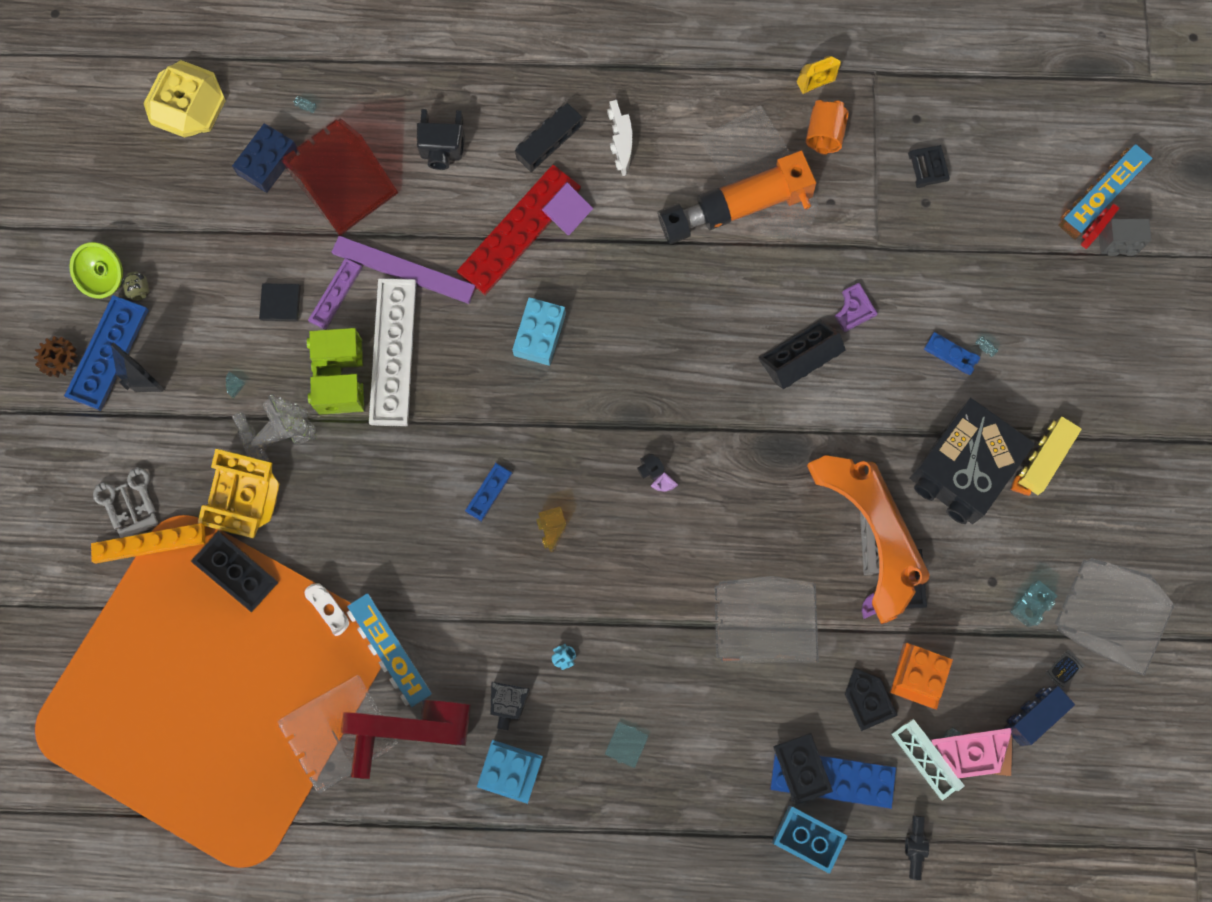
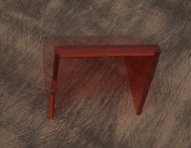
(340, 175)

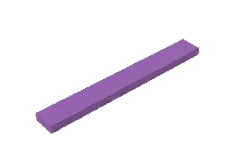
(403, 269)

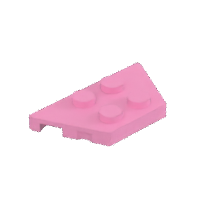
(975, 753)

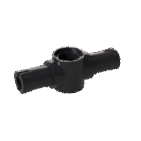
(917, 847)

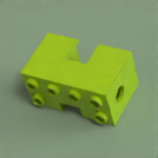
(329, 388)

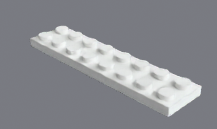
(392, 352)

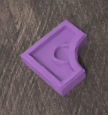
(856, 308)

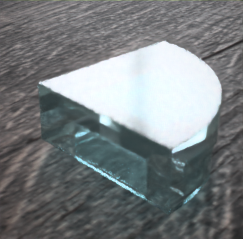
(233, 385)

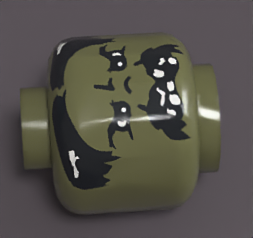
(135, 286)

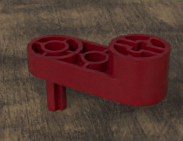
(438, 723)

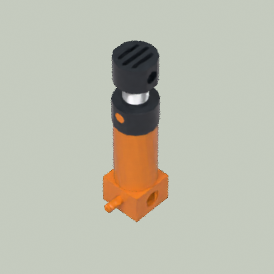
(787, 182)

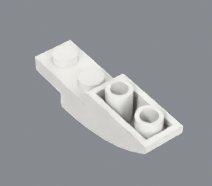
(622, 137)

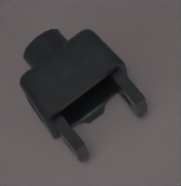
(440, 141)

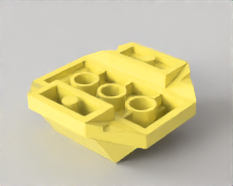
(194, 111)

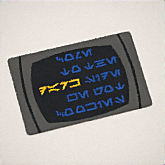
(1065, 669)

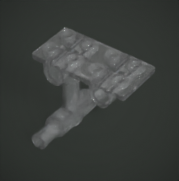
(285, 421)

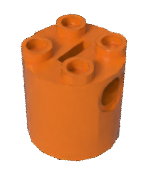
(827, 126)

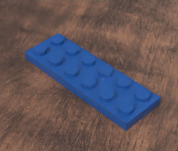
(97, 368)
(850, 781)

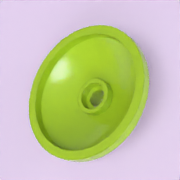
(88, 273)

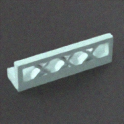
(933, 754)

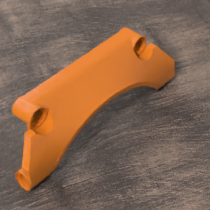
(896, 548)

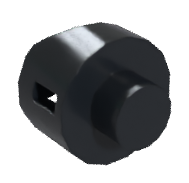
(651, 467)

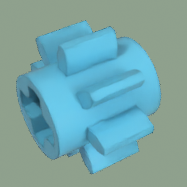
(563, 656)

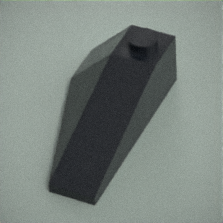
(132, 373)

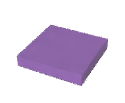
(567, 209)

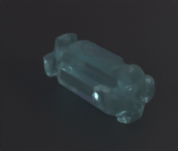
(305, 104)
(986, 346)

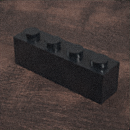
(548, 137)

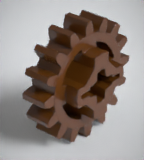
(59, 357)

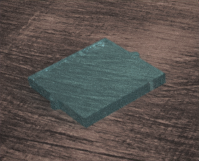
(626, 745)

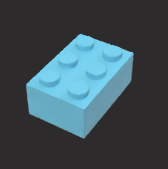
(539, 331)

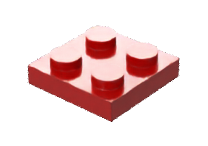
(1098, 225)

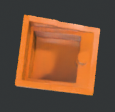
(921, 675)

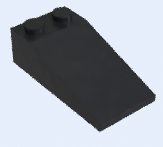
(234, 571)

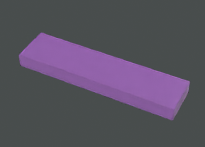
(335, 293)

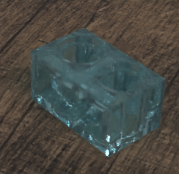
(1030, 600)

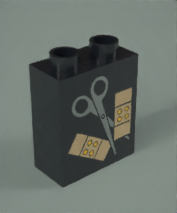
(971, 462)

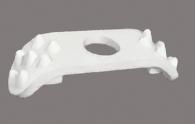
(320, 598)

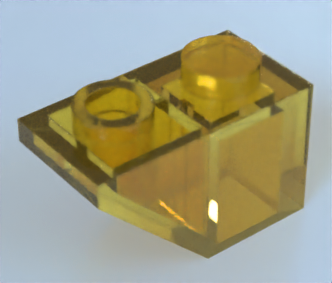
(553, 525)

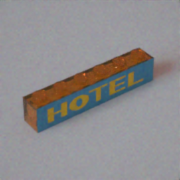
(1105, 191)

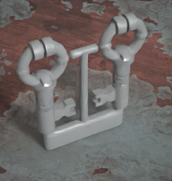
(137, 527)

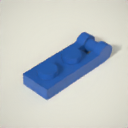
(951, 353)

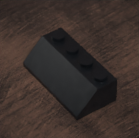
(802, 353)

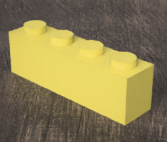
(1049, 455)

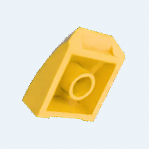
(818, 73)

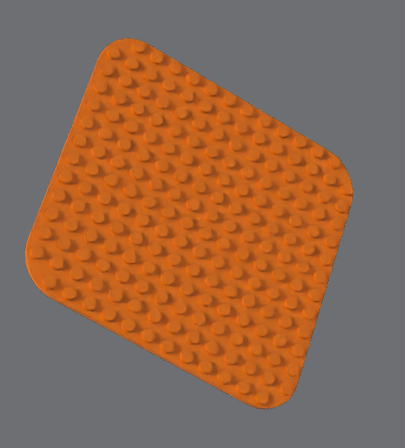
(184, 698)

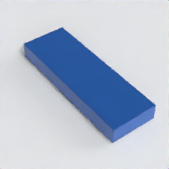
(488, 492)

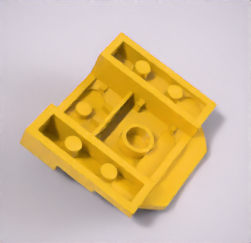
(240, 494)

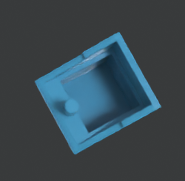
(509, 771)

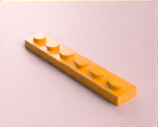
(148, 543)

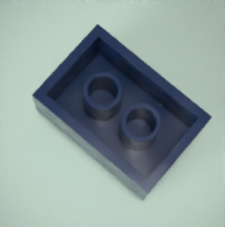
(263, 157)
(1039, 715)

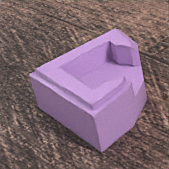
(664, 483)

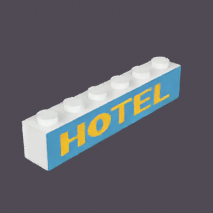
(389, 650)

